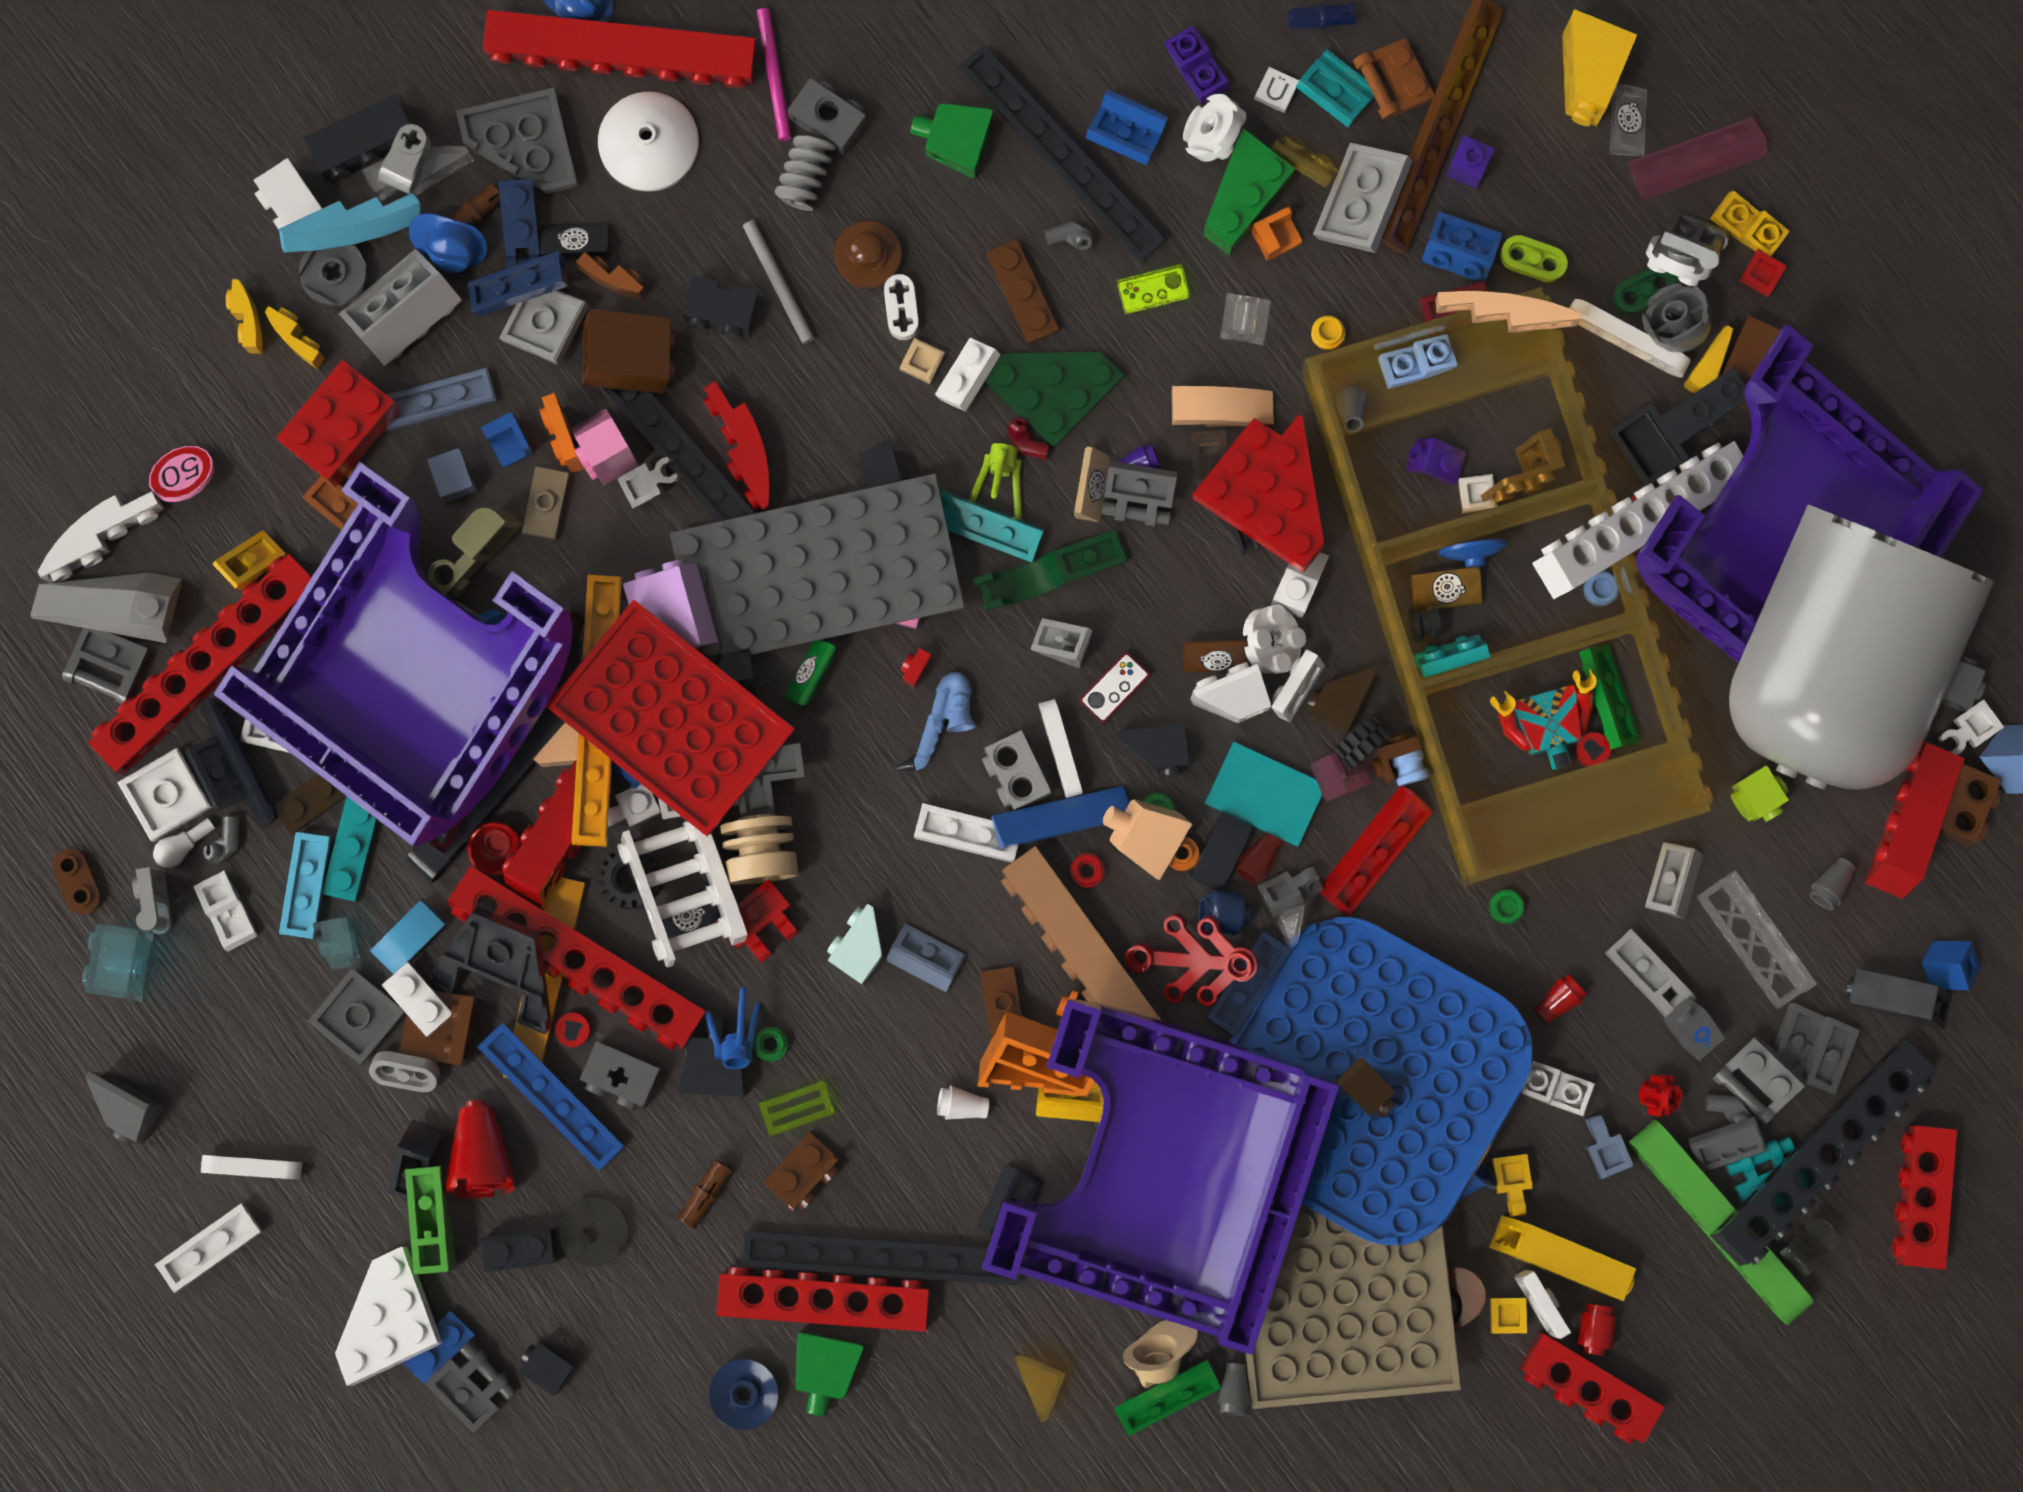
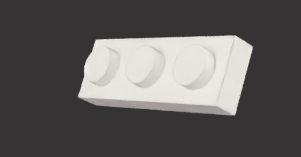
(961, 832)
(208, 1248)

